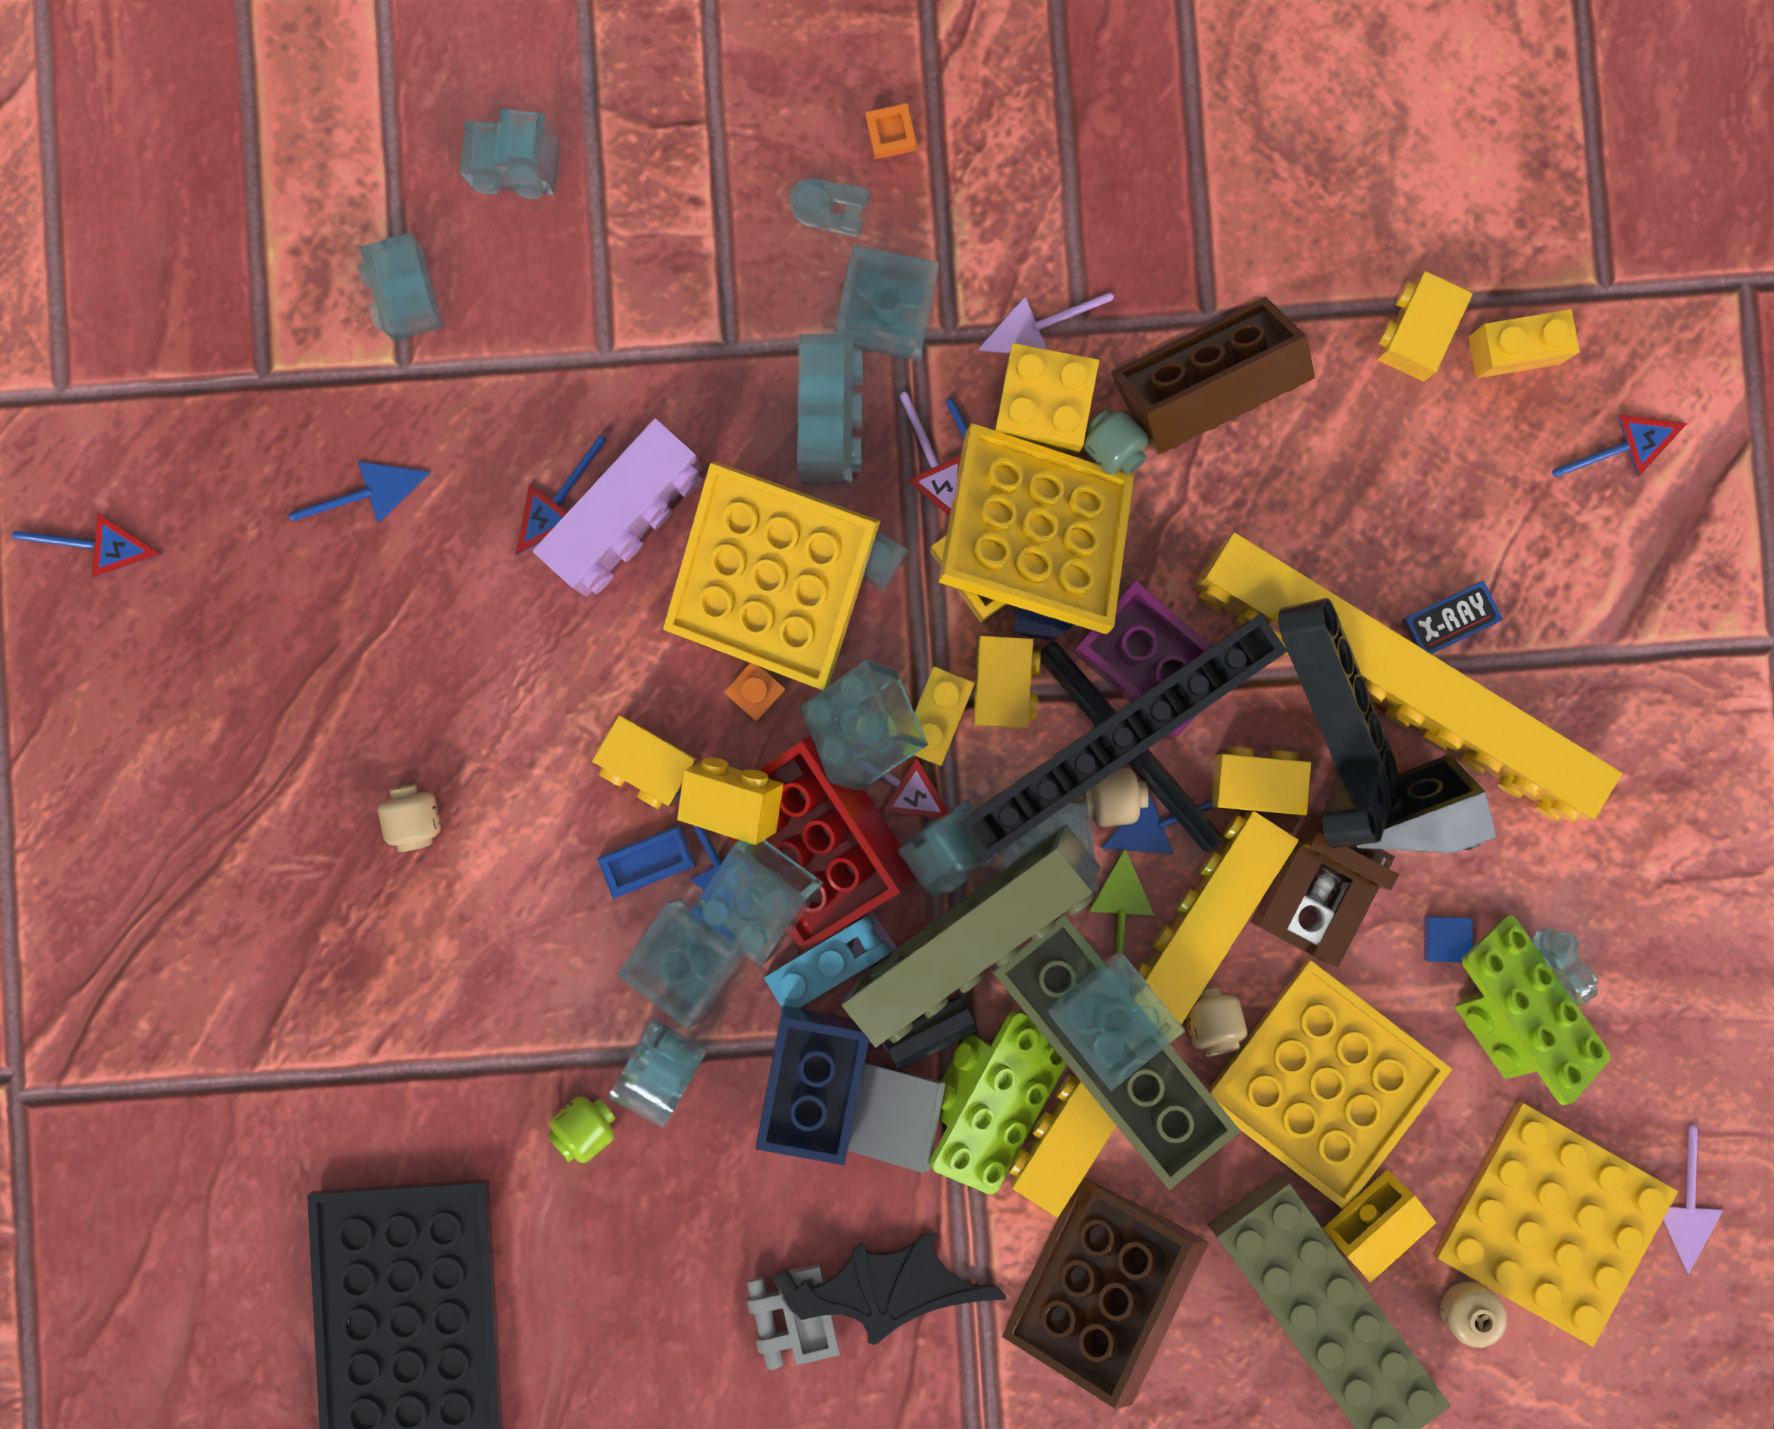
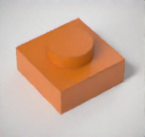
(890, 131)
(755, 691)

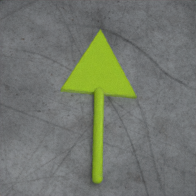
(1123, 896)

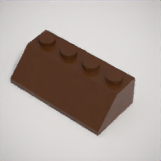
(1215, 374)

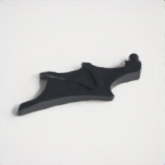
(884, 1288)

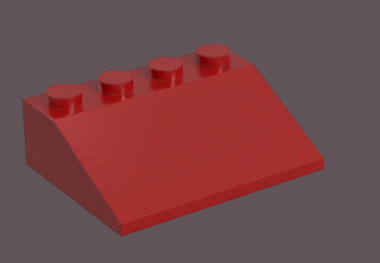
(835, 838)

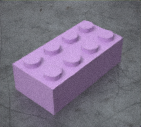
(621, 509)

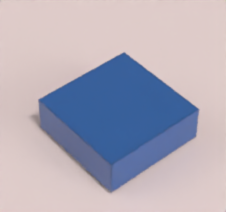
(1447, 938)

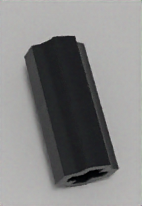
(932, 1033)

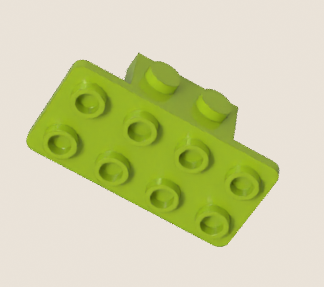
(1527, 1015)
(994, 1102)

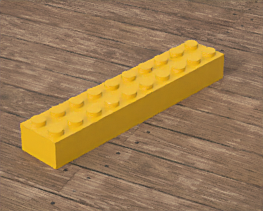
(1421, 689)

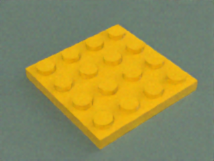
(1037, 529)
(770, 575)
(1327, 1084)
(1555, 1223)

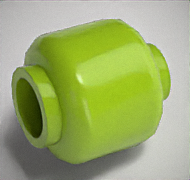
(581, 1129)

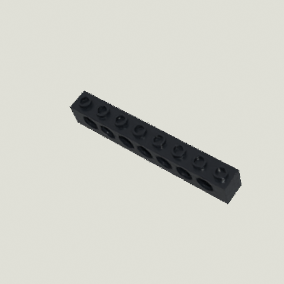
(1120, 738)

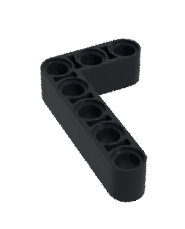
(1348, 722)

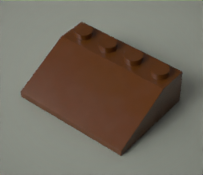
(1105, 1292)

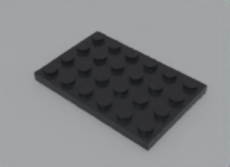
(405, 1307)

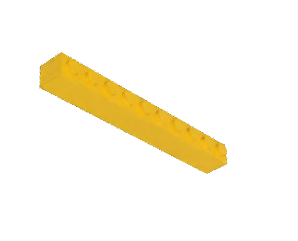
(1177, 974)

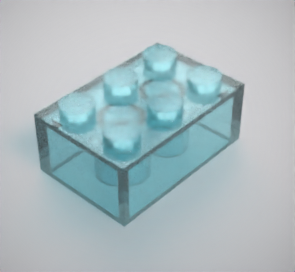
(829, 409)

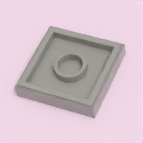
(896, 1117)

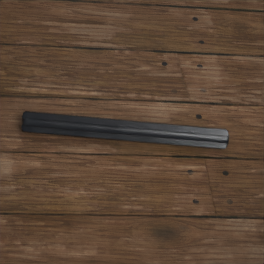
(1145, 764)

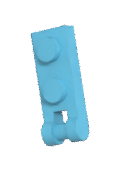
(826, 964)

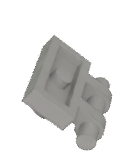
(808, 1338)

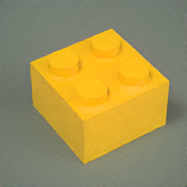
(1047, 397)

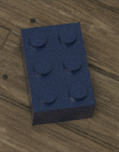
(812, 1086)

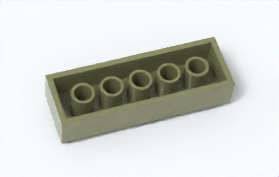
(973, 936)
(1157, 1107)
(1327, 1310)

